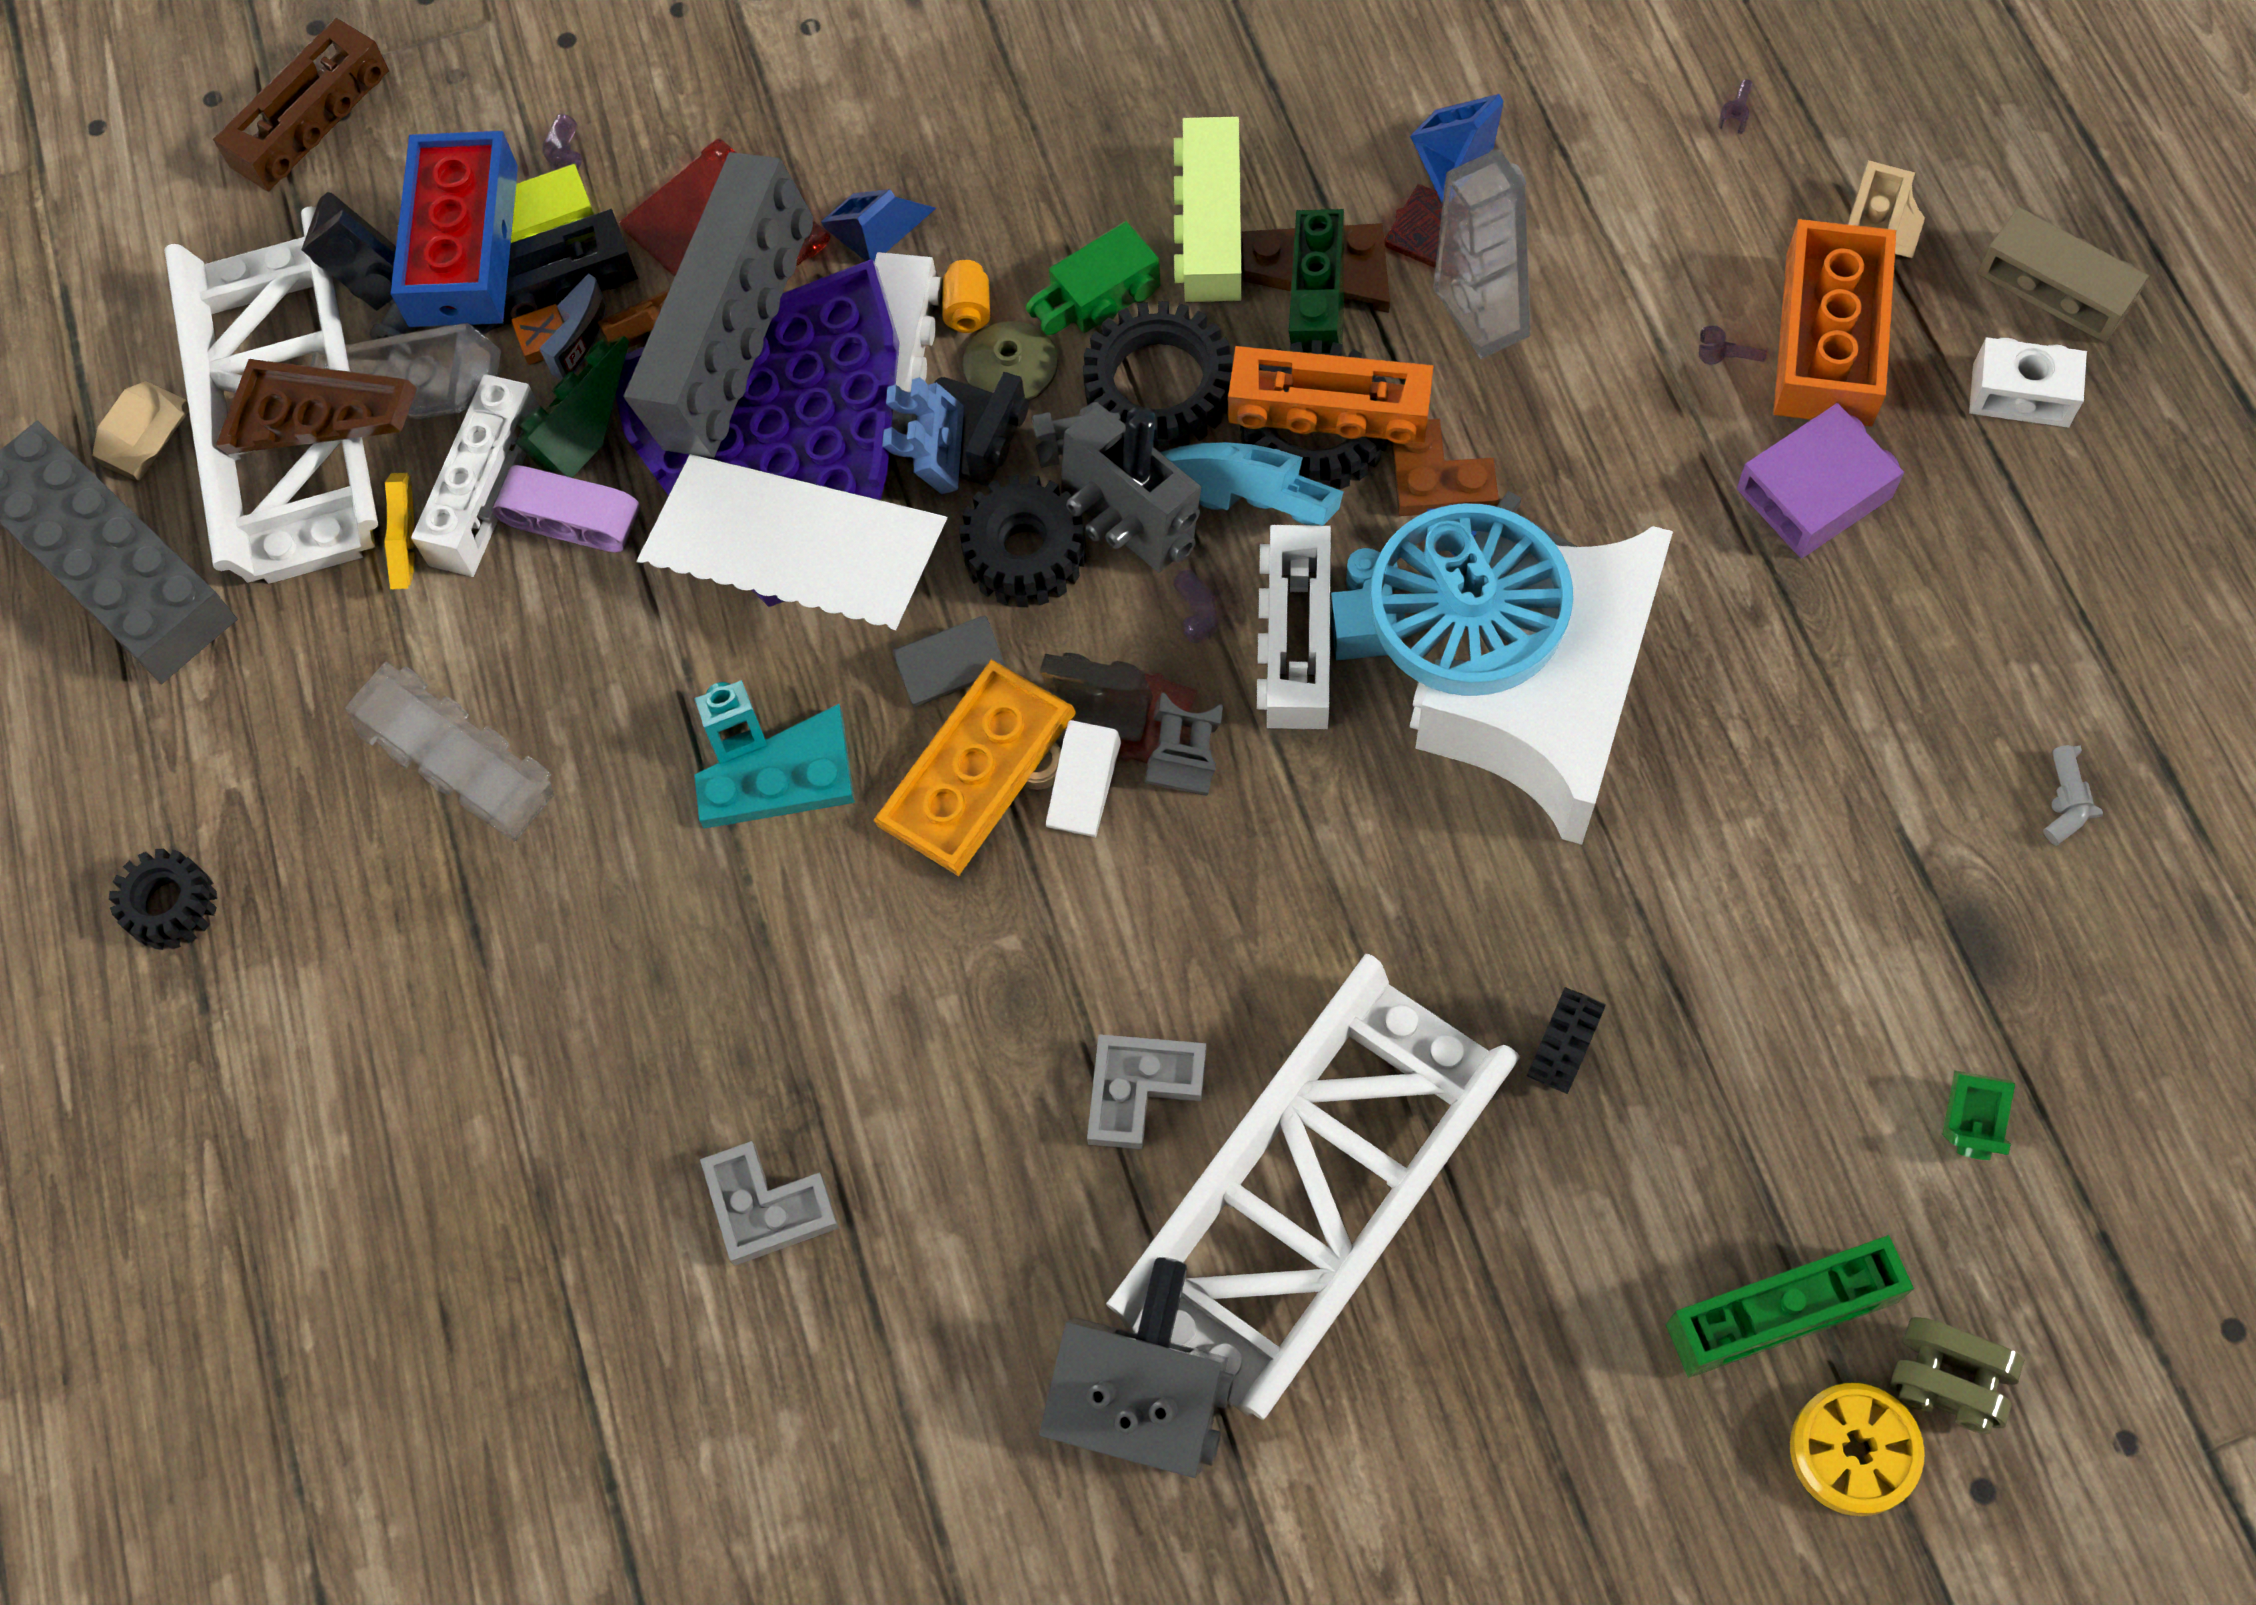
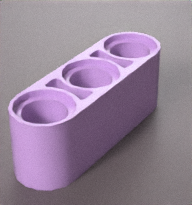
(566, 508)

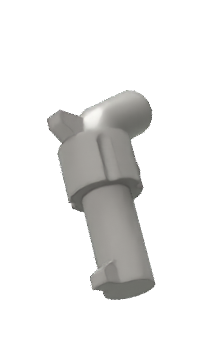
(2073, 797)

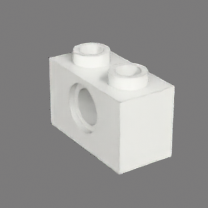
(2004, 392)

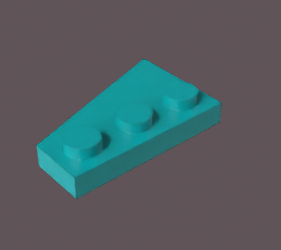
(792, 774)

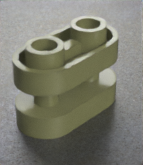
(1925, 1386)

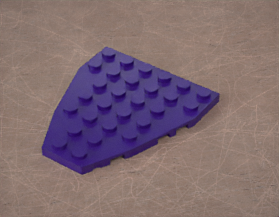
(811, 396)

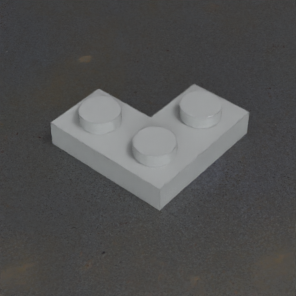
(1132, 1071)
(762, 1219)

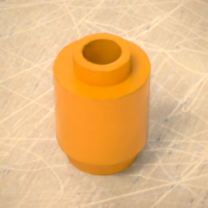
(965, 296)

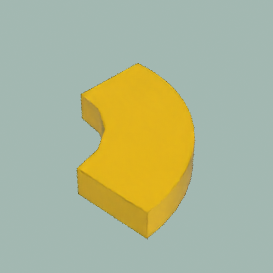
(399, 530)

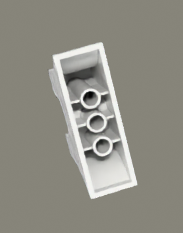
(1562, 721)

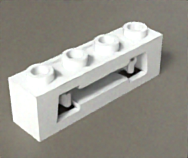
(473, 477)
(1294, 701)

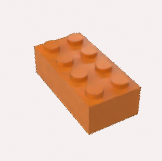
(1835, 320)

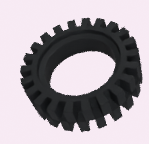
(1166, 329)
(1324, 464)

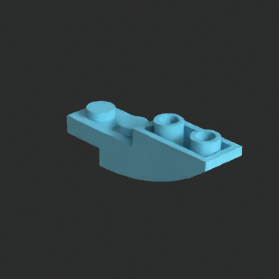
(1260, 475)

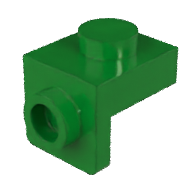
(1978, 1115)

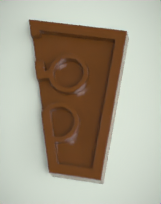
(1270, 262)

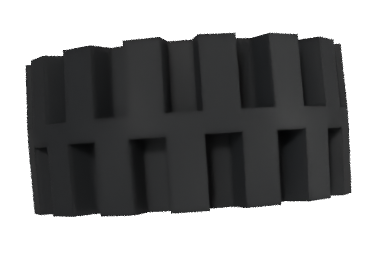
(1566, 1040)

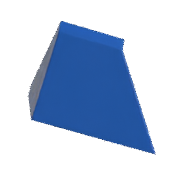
(1457, 136)
(874, 221)

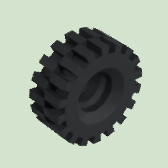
(1018, 510)

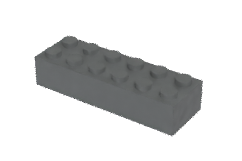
(720, 306)
(106, 555)

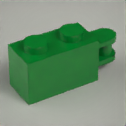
(1097, 282)

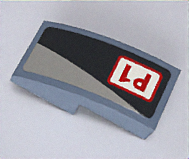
(578, 333)

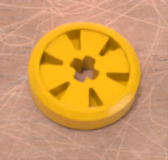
(1873, 1418)

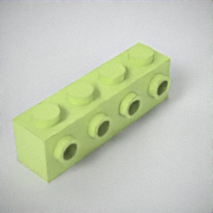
(1210, 209)

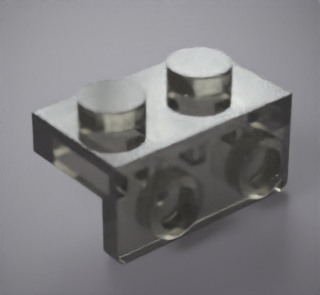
(1100, 693)

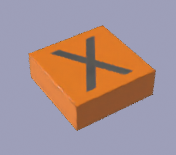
(535, 329)

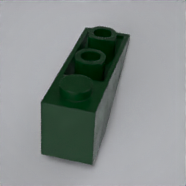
(1317, 279)
(577, 419)

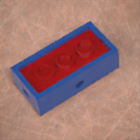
(455, 229)

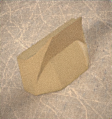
(1888, 203)
(138, 429)

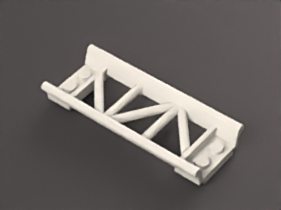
(278, 536)
(1433, 1061)

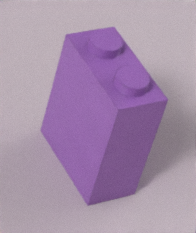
(1820, 480)

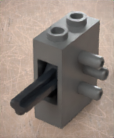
(1129, 487)
(1138, 1390)

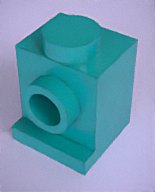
(723, 708)

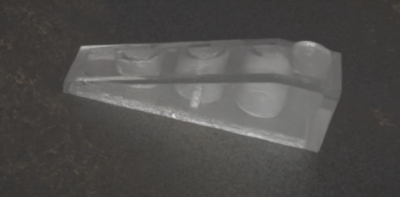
(440, 362)

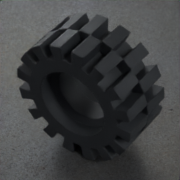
(144, 881)

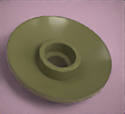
(1033, 358)

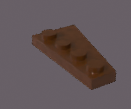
(309, 405)

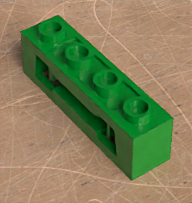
(1788, 1306)

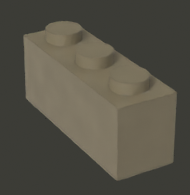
(2062, 274)

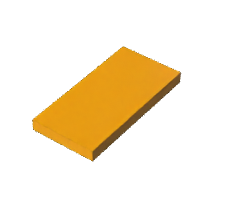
(974, 767)

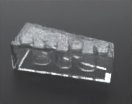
(1485, 253)
(450, 749)

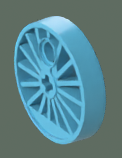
(1471, 596)

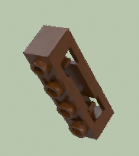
(302, 105)

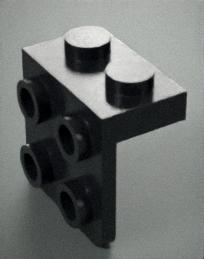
(351, 251)
(987, 424)

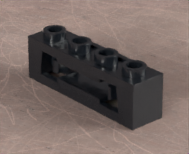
(546, 271)

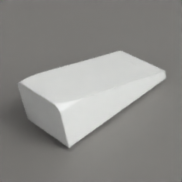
(1083, 778)

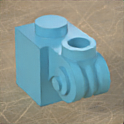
(1352, 610)

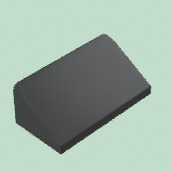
(946, 660)

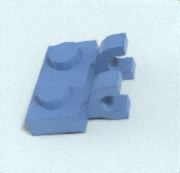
(933, 437)

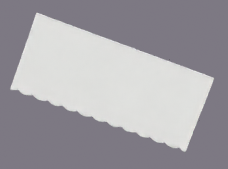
(793, 540)

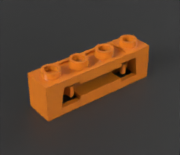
(1329, 395)

